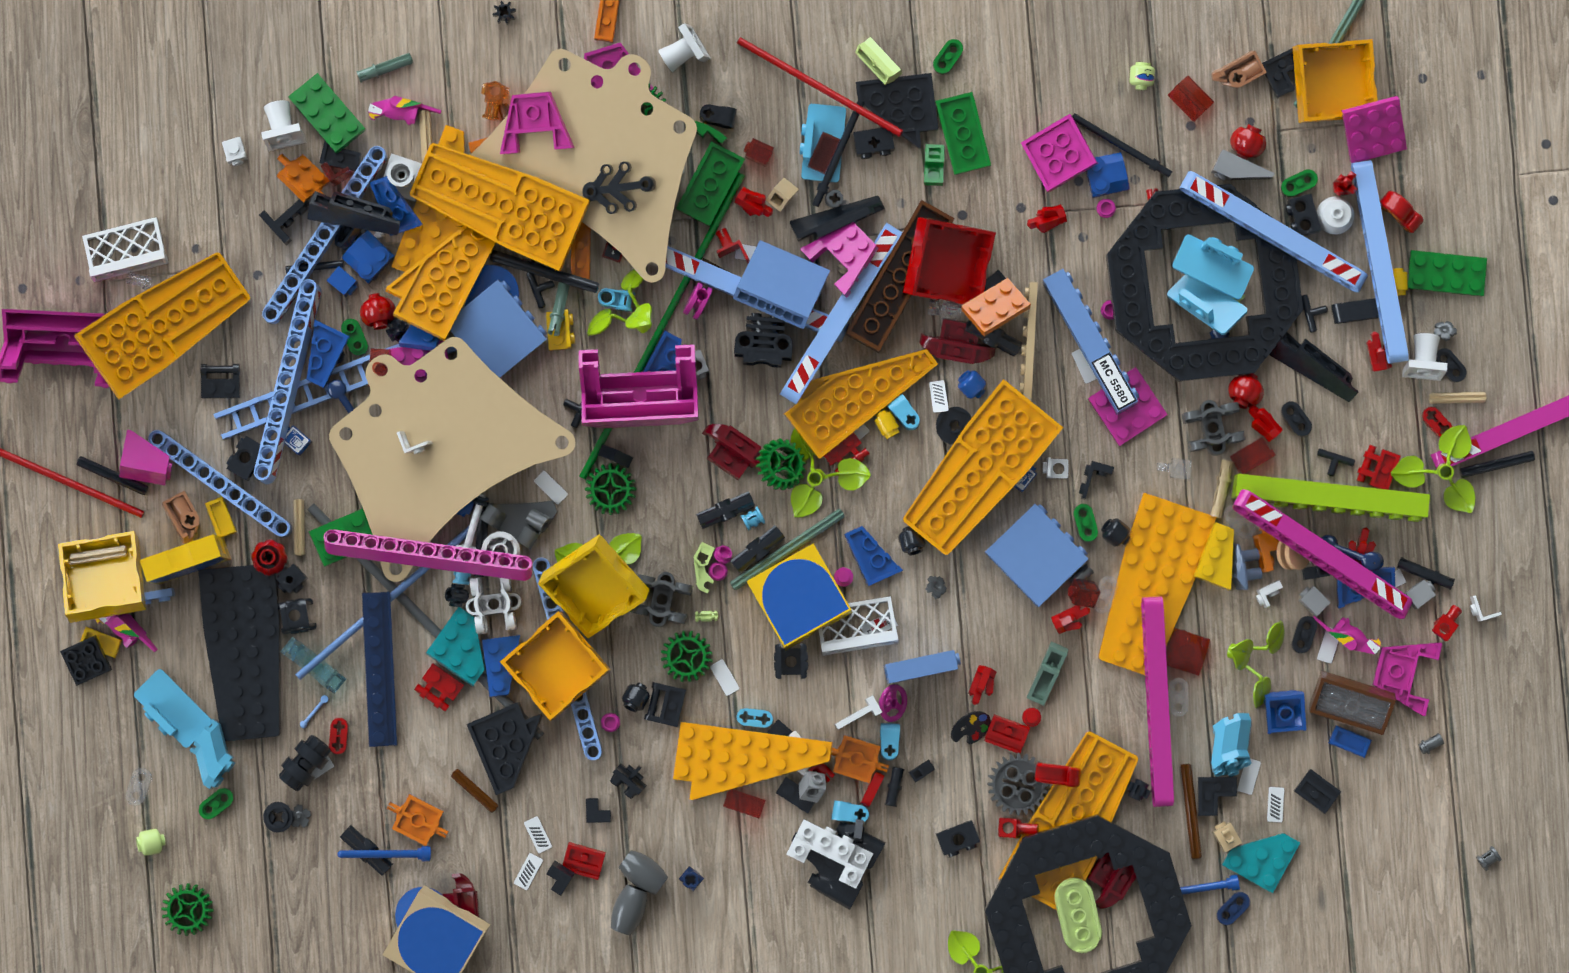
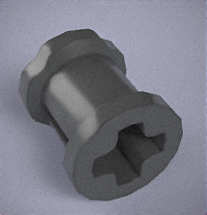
(838, 195)
(1488, 858)

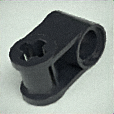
(721, 116)

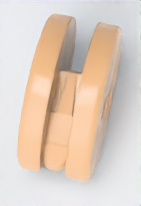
(1289, 558)

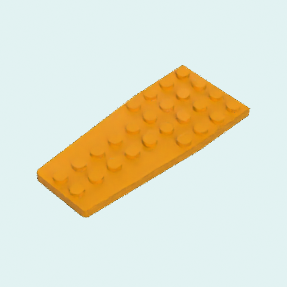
(501, 204)
(161, 323)
(981, 467)
(1155, 563)
(1103, 781)

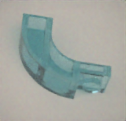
(323, 673)

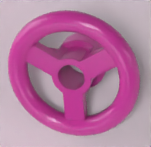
(889, 701)

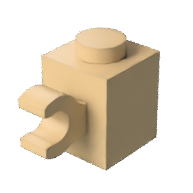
(1226, 836)

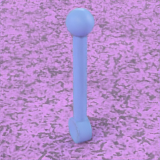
(324, 699)

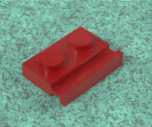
(1007, 734)
(584, 860)

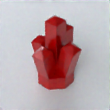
(1343, 184)
(753, 203)
(1048, 218)
(1377, 353)
(1264, 423)
(1362, 546)
(1063, 620)
(983, 677)

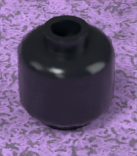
(1115, 532)
(911, 541)
(635, 697)

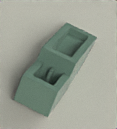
(1047, 673)

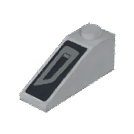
(1236, 168)

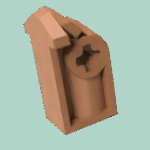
(1247, 67)
(178, 509)

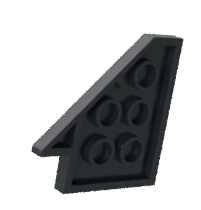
(904, 103)
(504, 743)

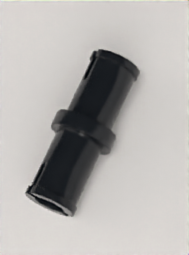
(894, 786)

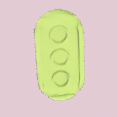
(1078, 915)

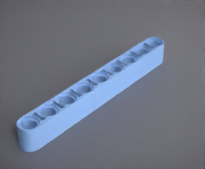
(229, 486)

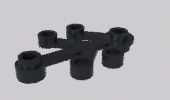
(614, 188)

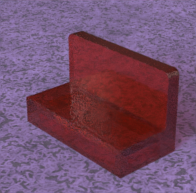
(1190, 98)
(336, 178)
(1252, 456)
(744, 803)

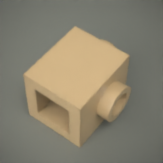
(782, 194)

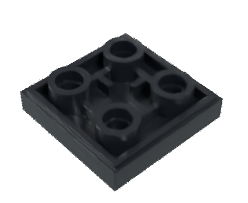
(86, 660)

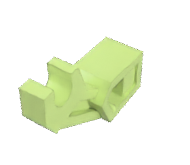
(701, 575)

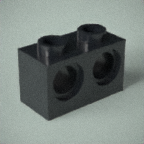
(1309, 215)

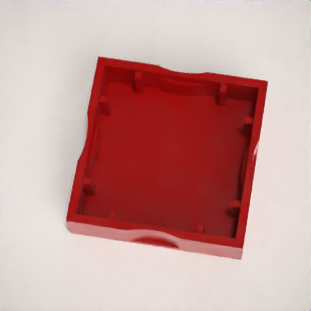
(948, 261)

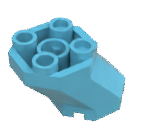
(1231, 745)
(212, 755)

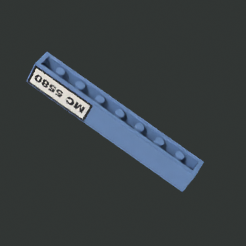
(1090, 341)

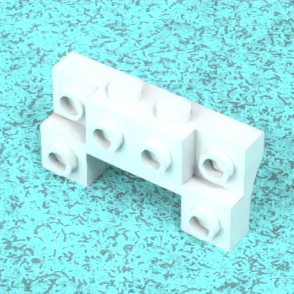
(834, 847)

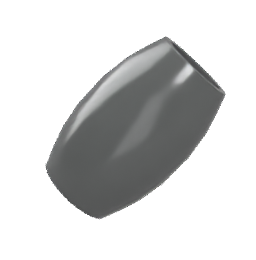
(643, 872)
(628, 909)

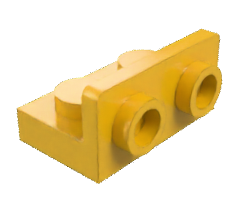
(566, 338)

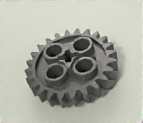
(1013, 800)

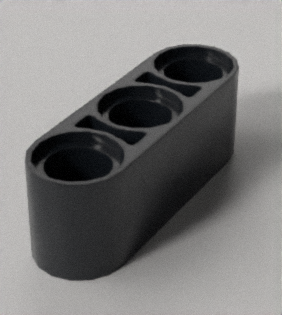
(1355, 311)

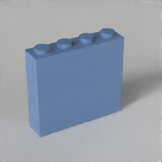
(781, 284)
(498, 328)
(1037, 554)
(921, 666)

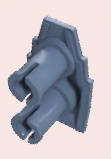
(1240, 574)

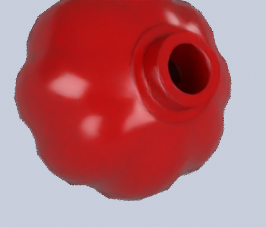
(1248, 142)
(377, 311)
(1246, 390)
(261, 553)

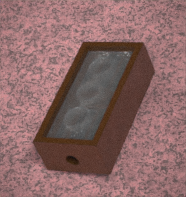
(1352, 702)

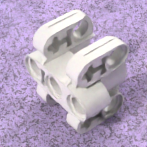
(484, 609)

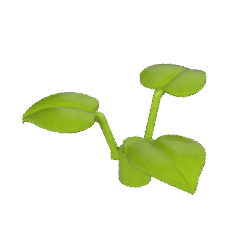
(638, 320)
(1456, 443)
(807, 500)
(626, 546)
(1242, 651)
(963, 947)

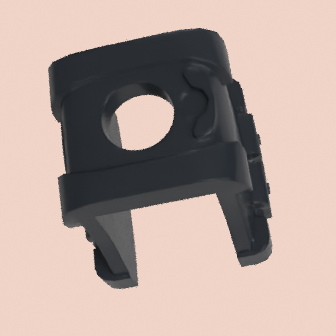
(302, 624)
(801, 666)

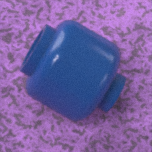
(971, 384)

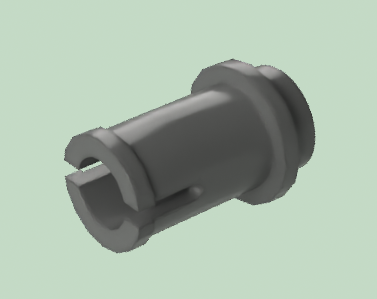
(1083, 574)
(1431, 743)

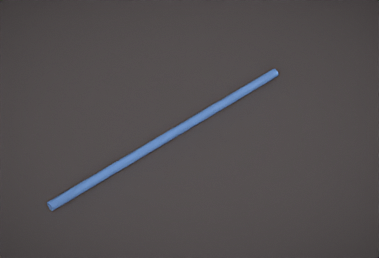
(359, 624)

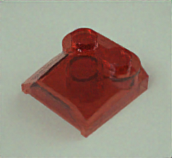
(1186, 651)

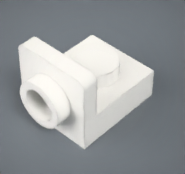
(234, 151)
(1270, 590)

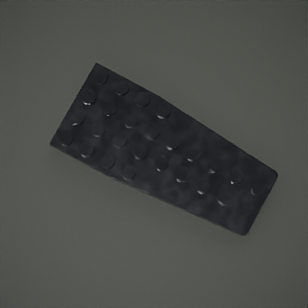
(243, 649)

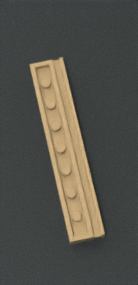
(1028, 349)

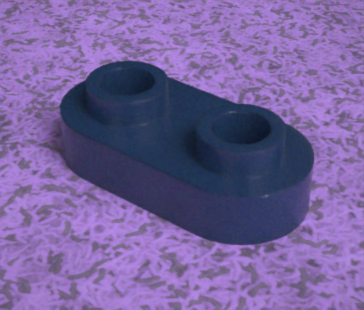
(1232, 908)

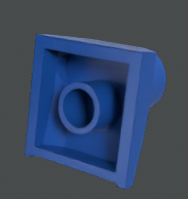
(1108, 175)
(368, 256)
(1285, 711)

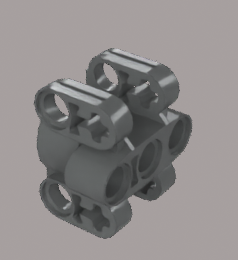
(1213, 438)
(663, 610)

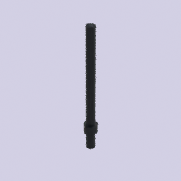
(1153, 164)
(823, 187)

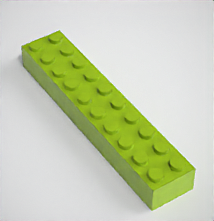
(1334, 497)

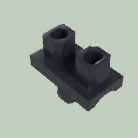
(630, 777)

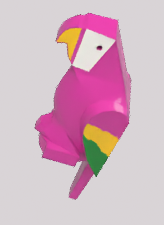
(398, 109)
(128, 629)
(1351, 636)

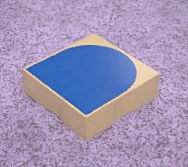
(435, 936)

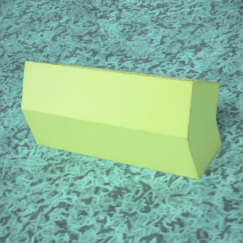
(878, 61)

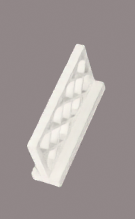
(130, 264)
(863, 641)
(872, 706)

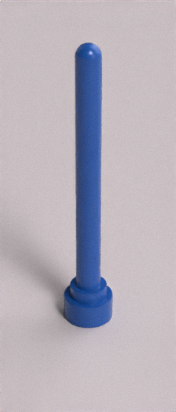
(422, 853)
(1230, 883)

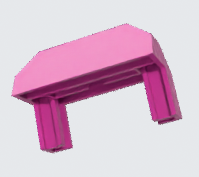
(45, 339)
(639, 396)

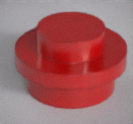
(1031, 717)

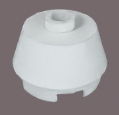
(1335, 215)
(501, 542)

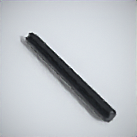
(544, 271)

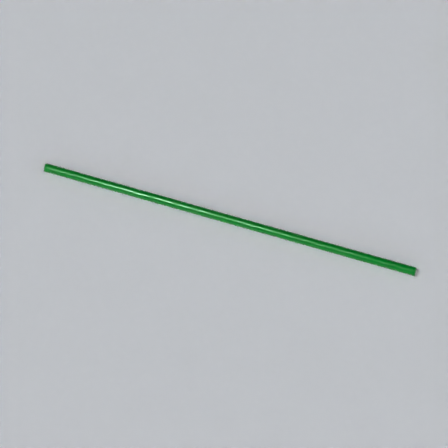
(669, 312)

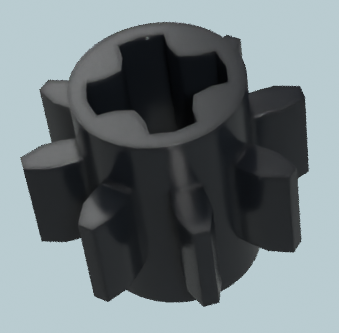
(503, 7)
(397, 329)
(456, 595)
(1138, 790)

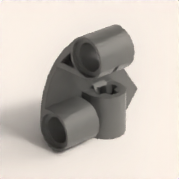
(521, 520)

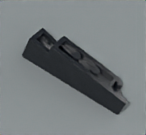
(352, 212)
(835, 218)
(1314, 365)

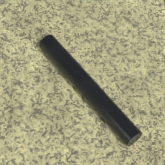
(320, 266)

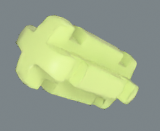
(706, 616)

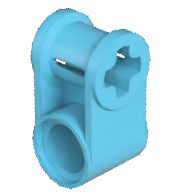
(618, 299)
(901, 410)
(889, 737)
(846, 811)

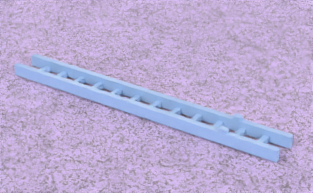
(259, 422)

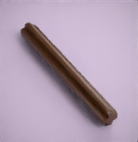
(1191, 812)

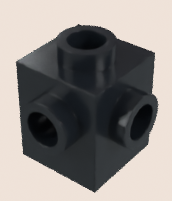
(298, 579)

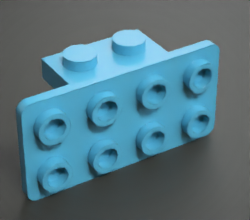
(820, 119)
(1214, 265)
(1207, 304)
(172, 709)

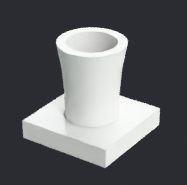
(684, 49)
(282, 131)
(398, 165)
(1425, 359)

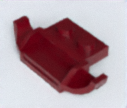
(956, 344)
(733, 450)
(1113, 882)
(464, 895)

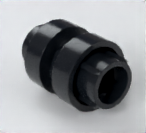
(299, 771)

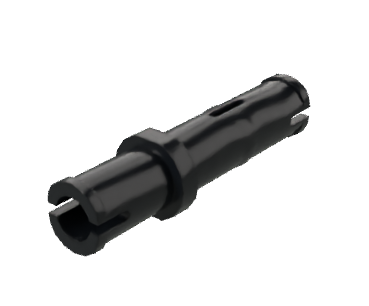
(1426, 573)

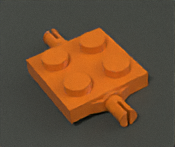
(302, 177)
(857, 759)
(417, 820)

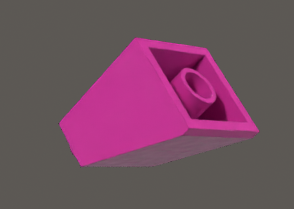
(144, 461)

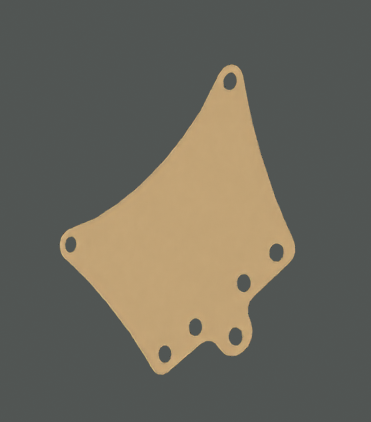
(608, 130)
(477, 436)

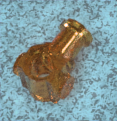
(493, 100)

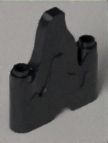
(829, 871)

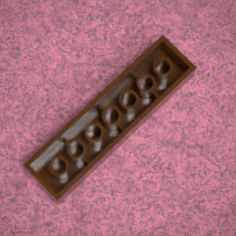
(886, 297)

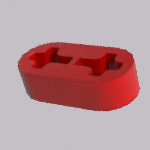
(1432, 424)
(343, 735)
(872, 789)

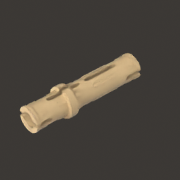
(1221, 489)

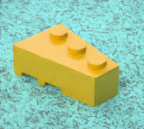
(1217, 558)

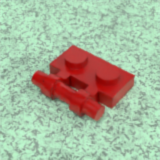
(843, 448)
(1386, 462)
(442, 682)

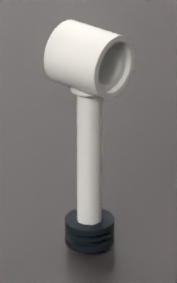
(480, 501)

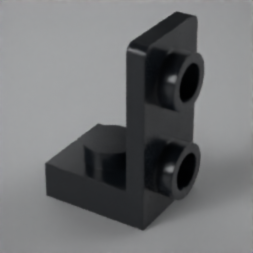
(1101, 470)

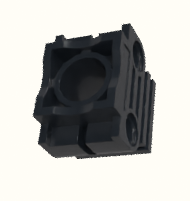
(764, 338)

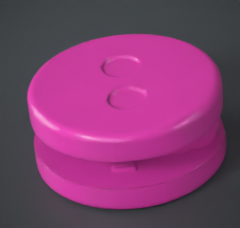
(697, 300)

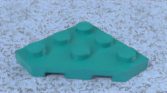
(459, 647)
(1262, 860)

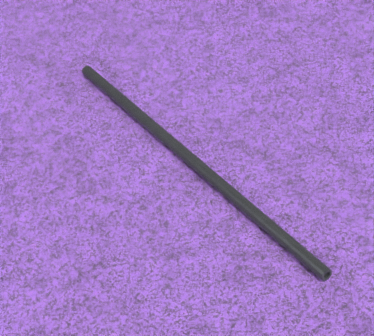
(411, 607)

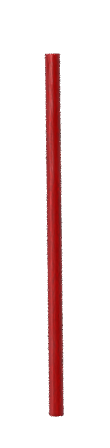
(820, 87)
(71, 483)

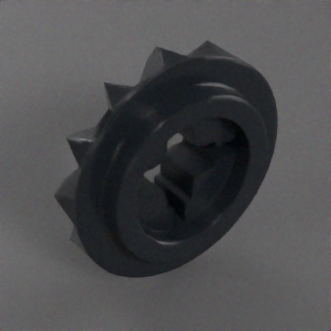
(269, 817)

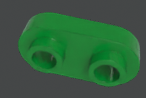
(947, 56)
(1298, 183)
(355, 336)
(1086, 522)
(216, 803)

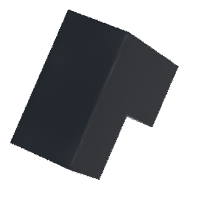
(615, 455)
(1313, 572)
(921, 771)
(593, 814)
(561, 875)

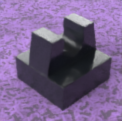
(856, 831)

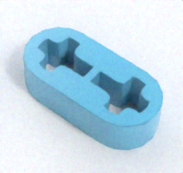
(754, 712)

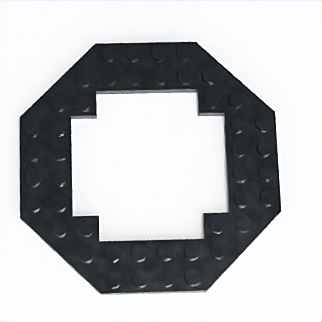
(1203, 357)
(1073, 844)

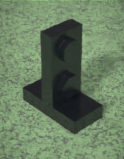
(285, 219)

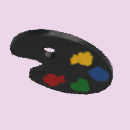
(974, 725)

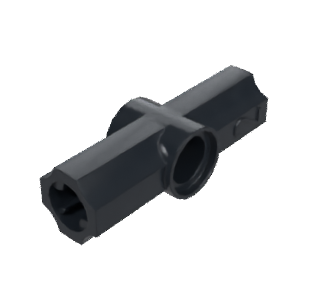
(997, 339)
(725, 510)
(757, 549)
(357, 841)

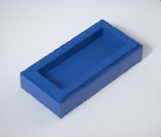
(1350, 741)

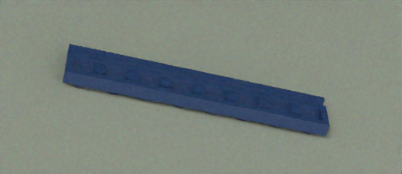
(379, 669)

